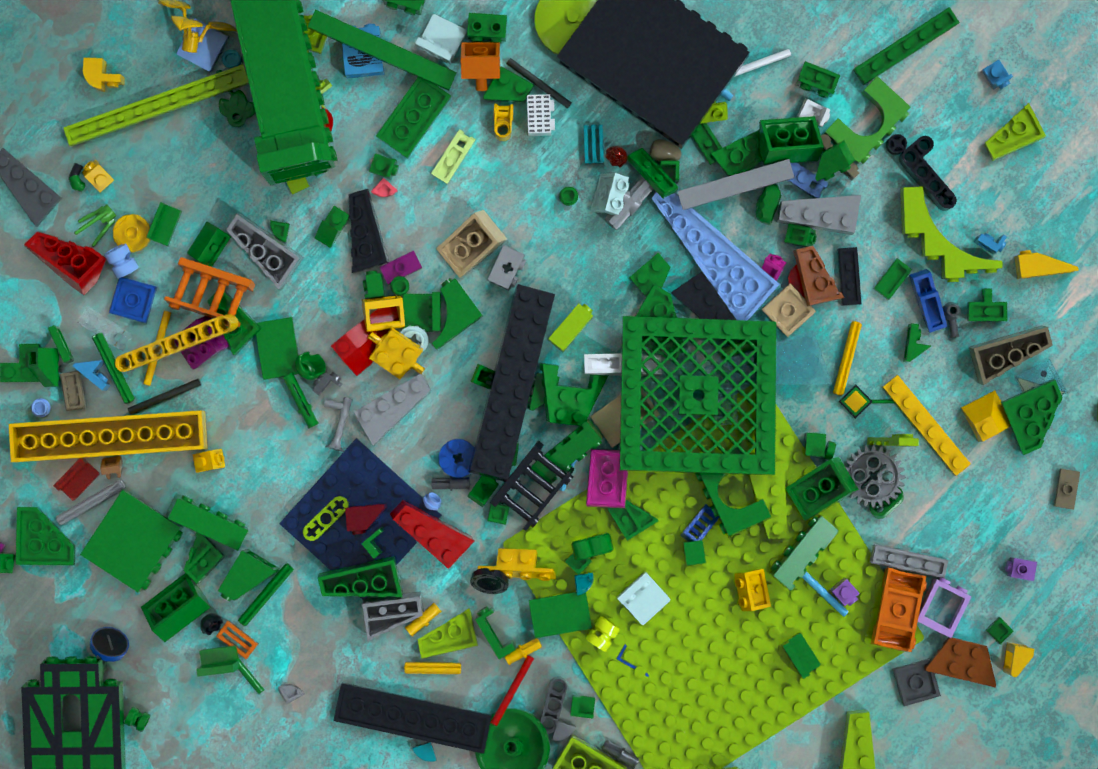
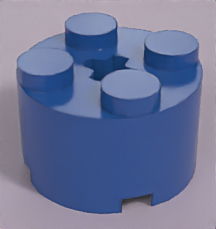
(447, 461)

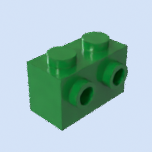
(487, 27)

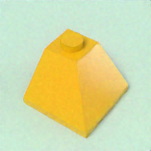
(986, 416)

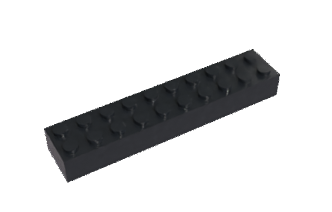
(511, 383)

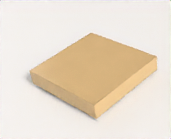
(788, 310)

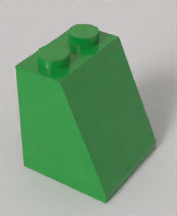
(246, 574)

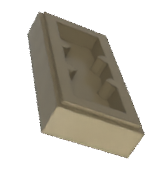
(73, 390)
(1066, 489)

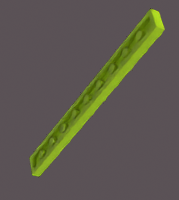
(156, 105)

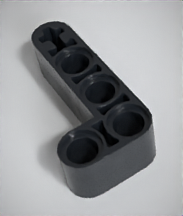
(931, 176)

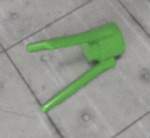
(105, 215)

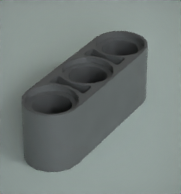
(558, 696)

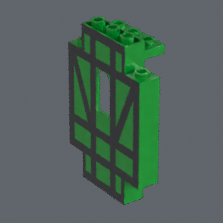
(102, 717)

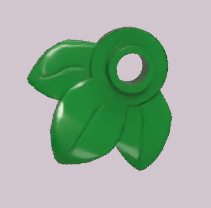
(236, 106)

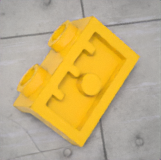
(752, 590)

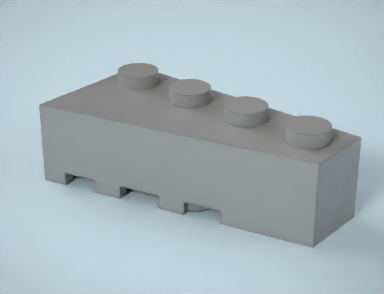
(825, 214)
(268, 252)
(386, 411)

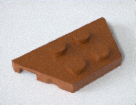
(963, 661)

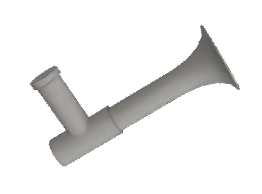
(344, 411)

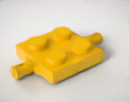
(396, 353)

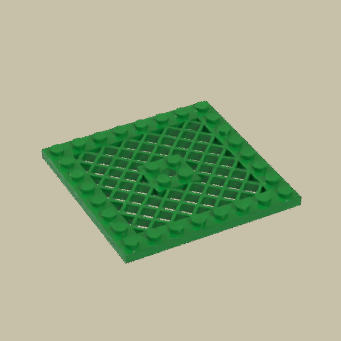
(765, 395)

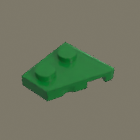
(631, 519)
(202, 558)

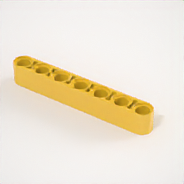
(184, 340)

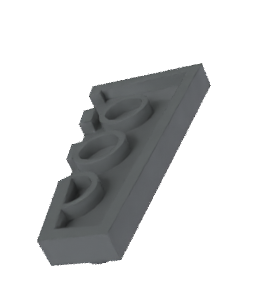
(29, 190)

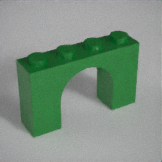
(732, 520)

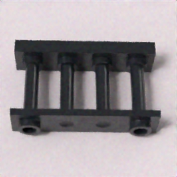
(525, 469)

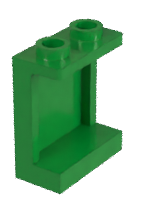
(499, 649)

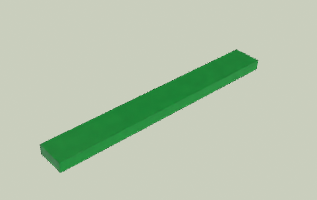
(382, 50)

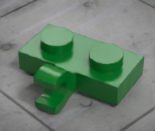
(987, 309)

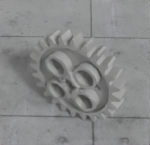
(886, 489)

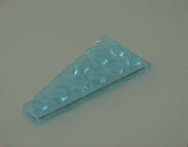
(797, 363)

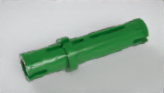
(289, 380)

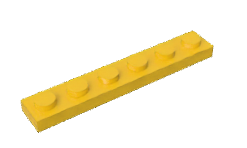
(926, 425)

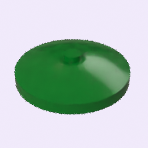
(516, 743)

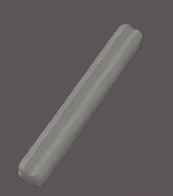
(90, 502)

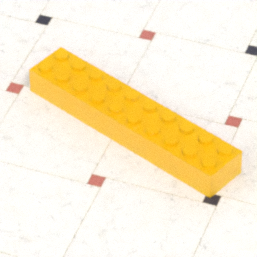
(108, 436)

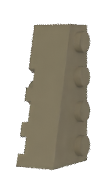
(1003, 353)

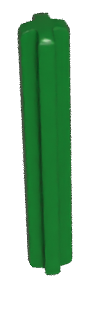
(115, 374)
(266, 594)

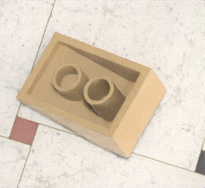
(471, 243)

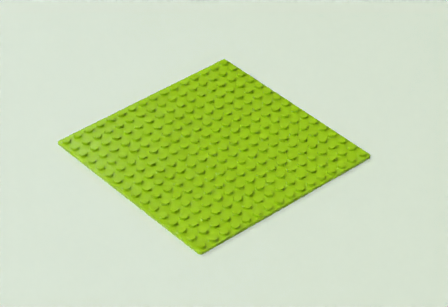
(712, 670)

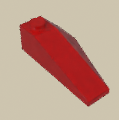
(73, 263)

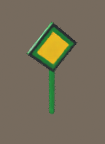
(856, 401)

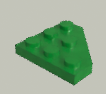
(659, 304)
(1032, 414)
(41, 540)

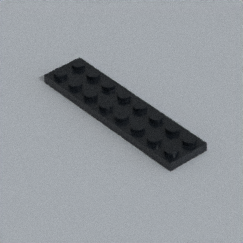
(412, 718)

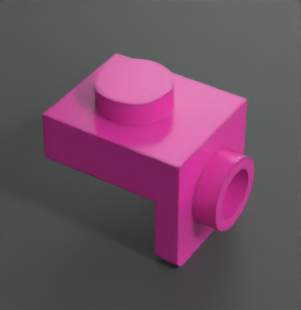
(774, 265)

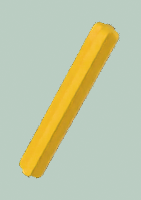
(847, 358)

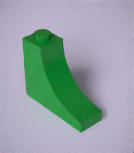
(460, 312)

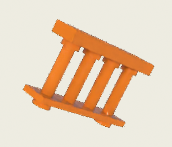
(206, 273)

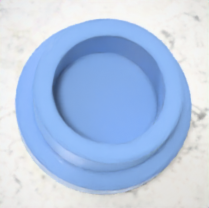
(40, 407)
(432, 501)

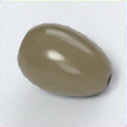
(664, 150)

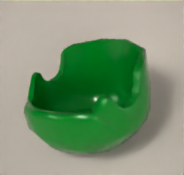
(310, 366)

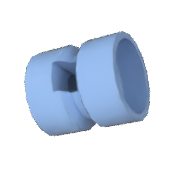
(121, 260)

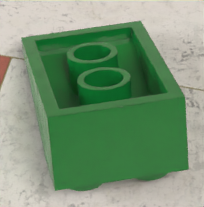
(821, 488)

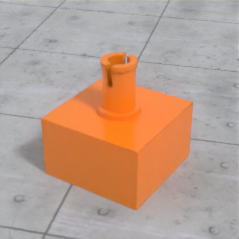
(480, 62)

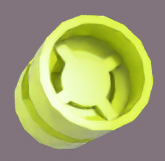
(603, 633)

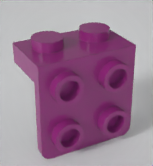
(202, 352)

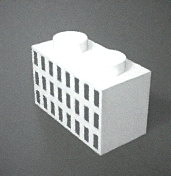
(539, 115)

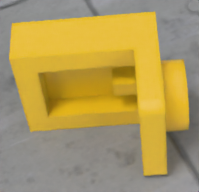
(97, 175)
(208, 460)

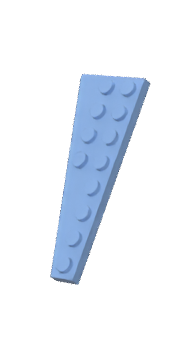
(731, 272)

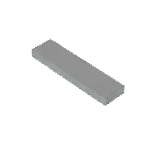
(908, 561)

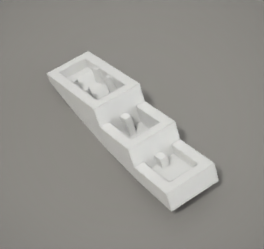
(611, 364)

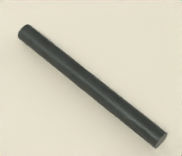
(539, 83)
(164, 396)

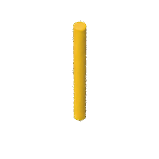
(160, 335)

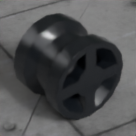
(898, 141)

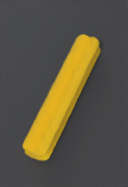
(432, 668)

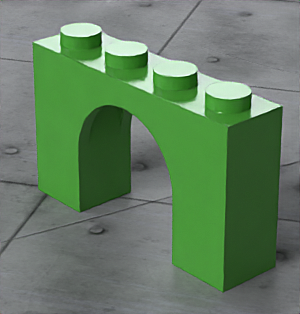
(891, 108)

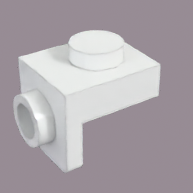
(811, 109)

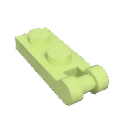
(453, 157)

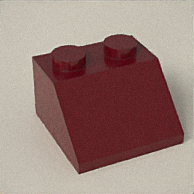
(363, 517)

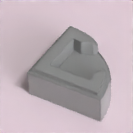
(290, 692)
(563, 731)

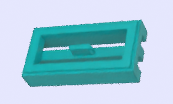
(593, 128)

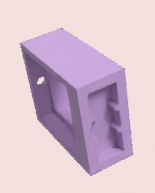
(927, 601)

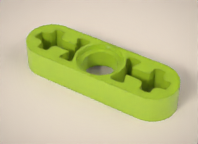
(319, 532)

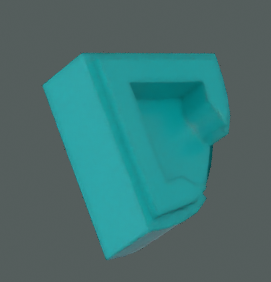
(583, 582)
(425, 752)

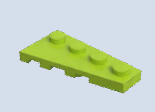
(896, 440)
(772, 490)

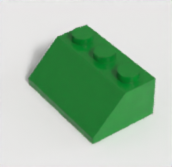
(790, 139)
(175, 607)

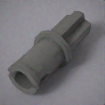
(450, 483)
(620, 754)

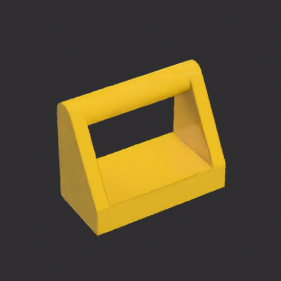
(383, 302)
(1016, 658)

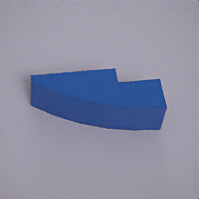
(928, 300)

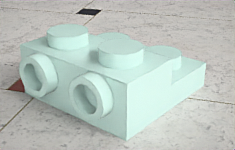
(610, 193)

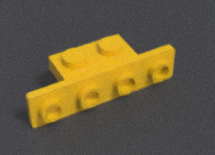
(520, 564)

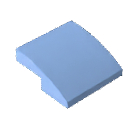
(208, 49)

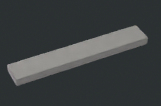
(736, 184)

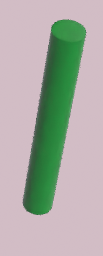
(250, 678)

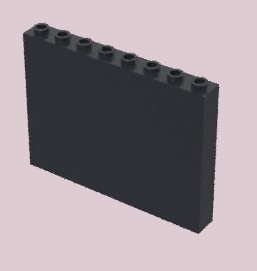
(654, 61)

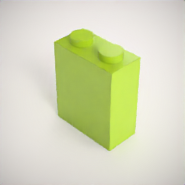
(571, 327)

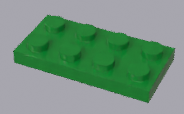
(413, 116)

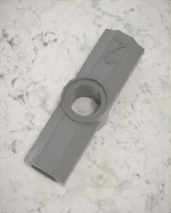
(632, 201)

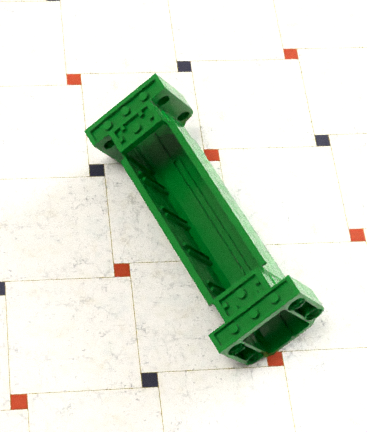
(284, 90)

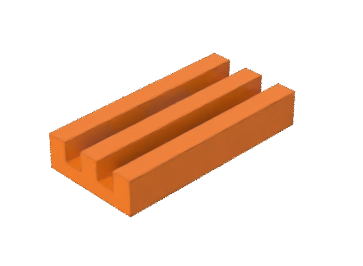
(224, 630)

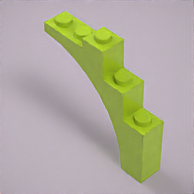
(916, 221)

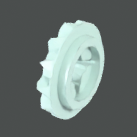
(420, 335)

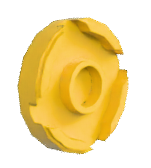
(133, 231)

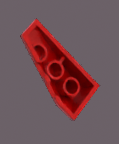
(354, 345)

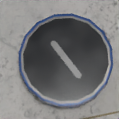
(109, 644)

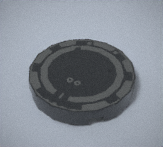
(489, 581)

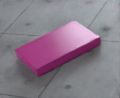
(605, 482)

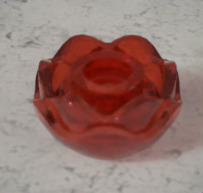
(616, 156)

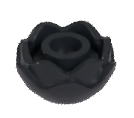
(210, 623)

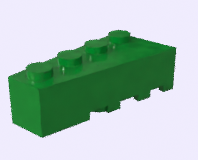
(207, 522)

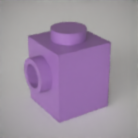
(1021, 568)
(845, 592)

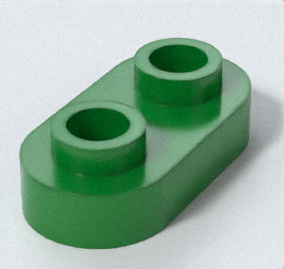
(888, 508)

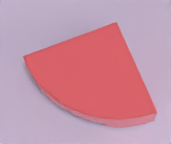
(384, 189)

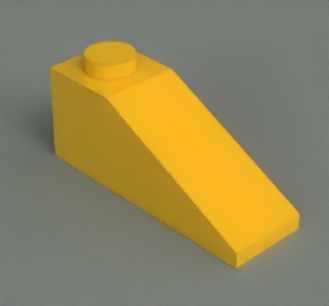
(1037, 265)

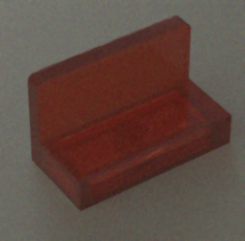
(77, 479)

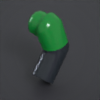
(74, 178)

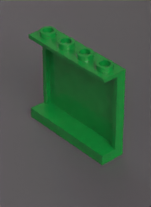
(132, 541)

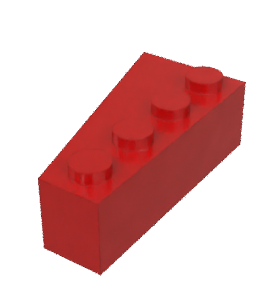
(436, 536)

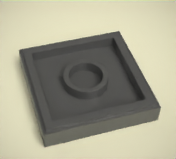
(915, 683)

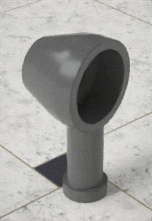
(952, 317)

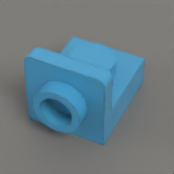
(997, 75)
(987, 243)

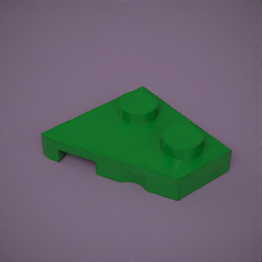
(508, 87)
(651, 273)

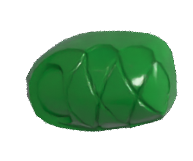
(768, 204)

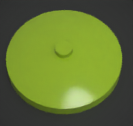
(559, 20)

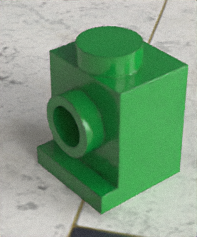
(373, 285)

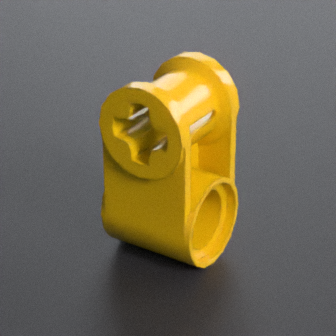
(503, 118)

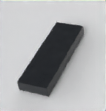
(849, 276)

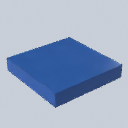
(133, 299)

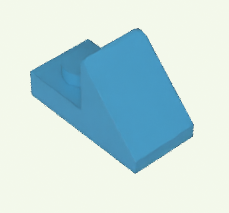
(90, 370)

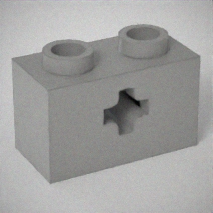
(498, 275)

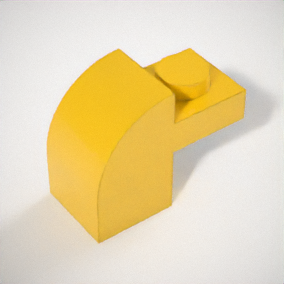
(95, 74)

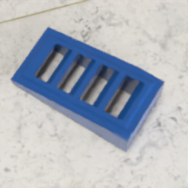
(689, 537)

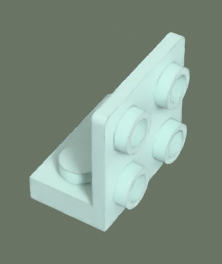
(441, 39)
(643, 598)

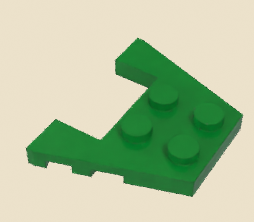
(568, 403)

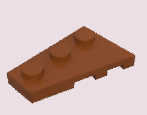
(815, 280)

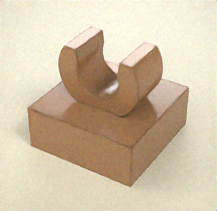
(111, 465)

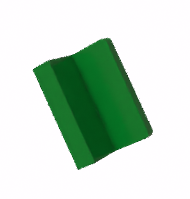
(164, 224)
(208, 244)
(371, 546)
(801, 655)
(218, 661)

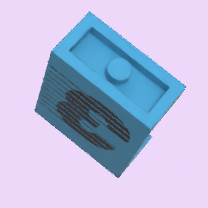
(360, 64)

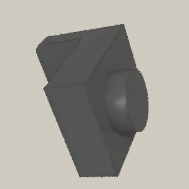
(321, 383)

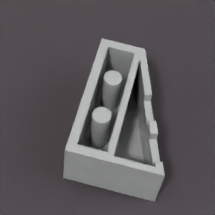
(388, 612)

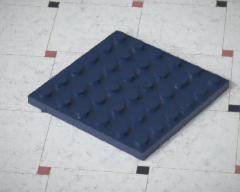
(362, 481)

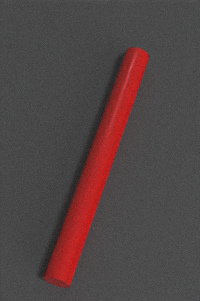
(512, 690)

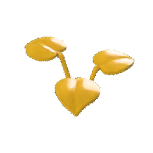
(191, 38)

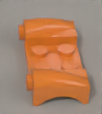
(899, 610)

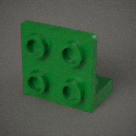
(423, 311)

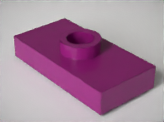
(401, 267)

